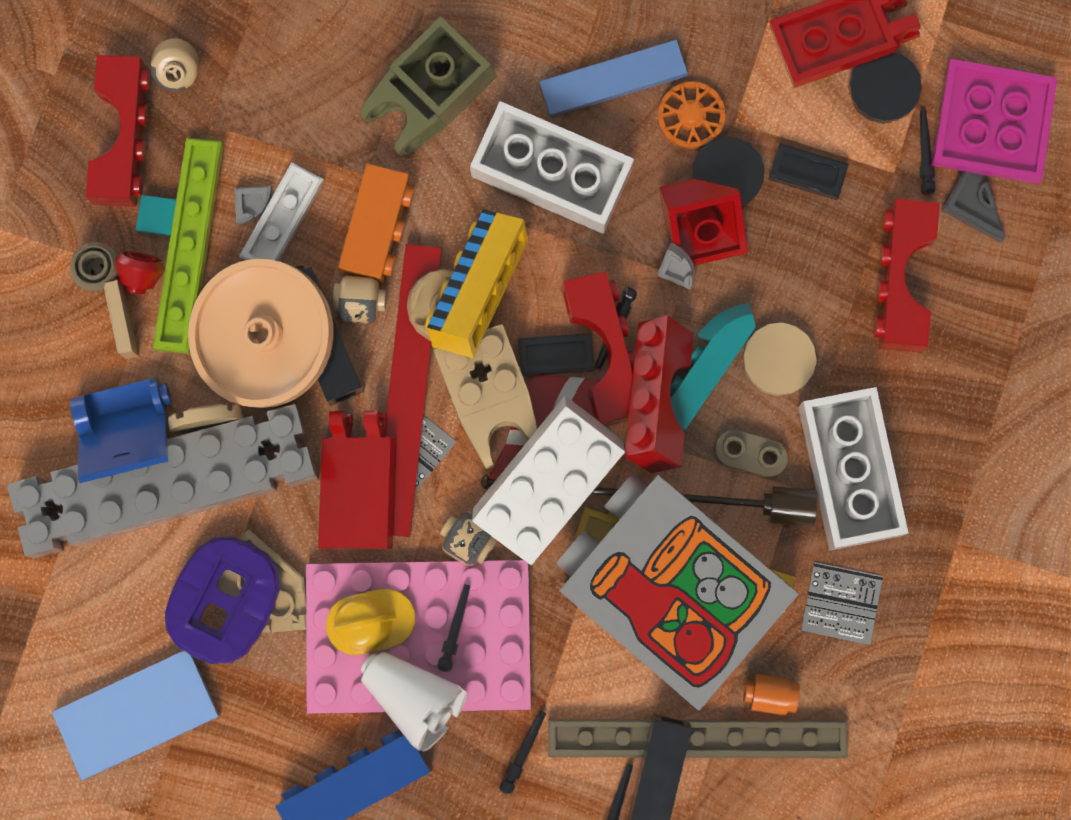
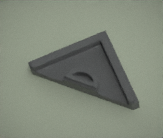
(974, 205)

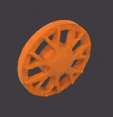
(691, 115)

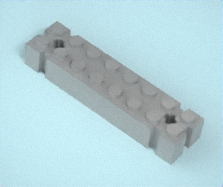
(201, 474)

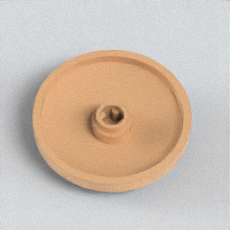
(260, 333)

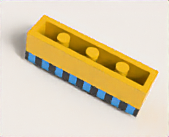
(477, 283)

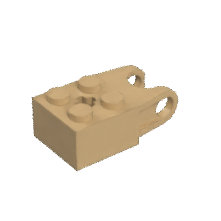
(492, 403)

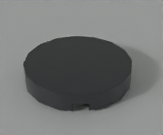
(885, 88)
(731, 164)

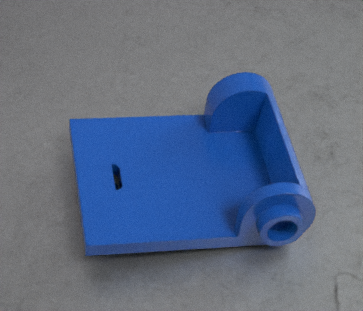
(121, 428)

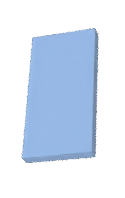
(135, 714)

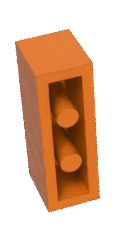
(376, 223)

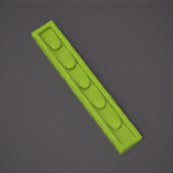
(188, 243)

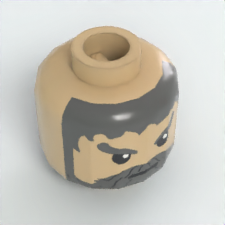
(174, 65)
(358, 299)
(466, 540)

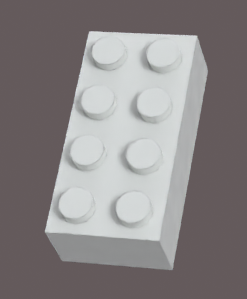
(551, 167)
(853, 468)
(548, 480)

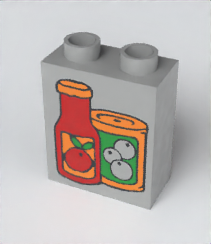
(674, 588)

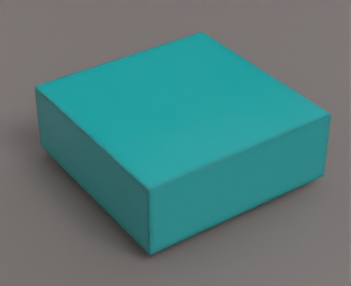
(155, 216)

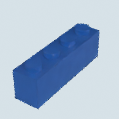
(358, 785)

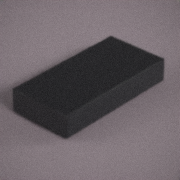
(808, 171)
(556, 354)

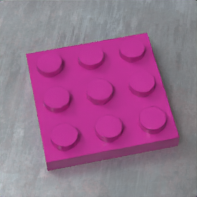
(994, 121)

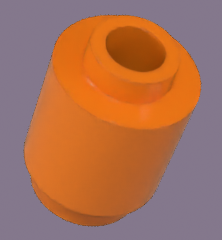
(771, 694)

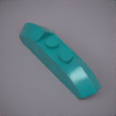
(724, 340)

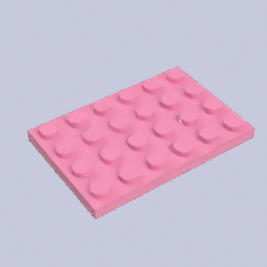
(492, 640)

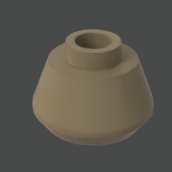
(90, 258)

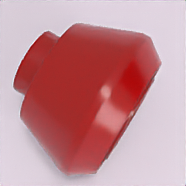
(138, 271)

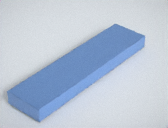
(613, 78)

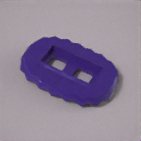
(199, 587)

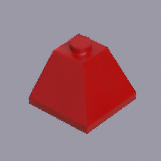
(704, 219)

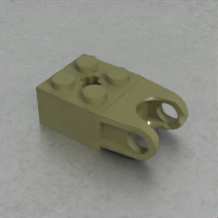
(421, 93)

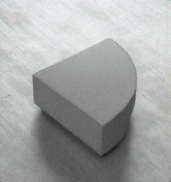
(251, 203)
(677, 267)

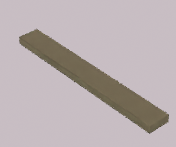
(706, 740)

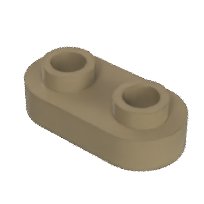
(751, 453)

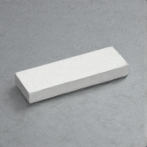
(283, 215)

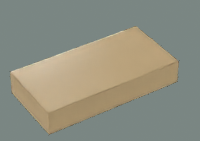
(120, 319)

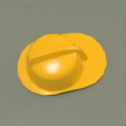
(370, 621)

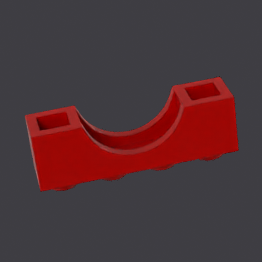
(115, 175)
(592, 305)
(903, 321)
(653, 432)

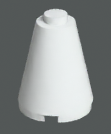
(413, 698)

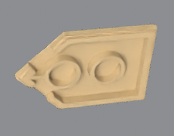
(291, 600)

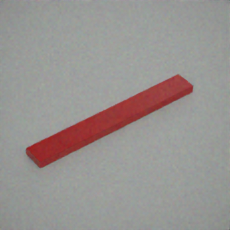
(408, 388)

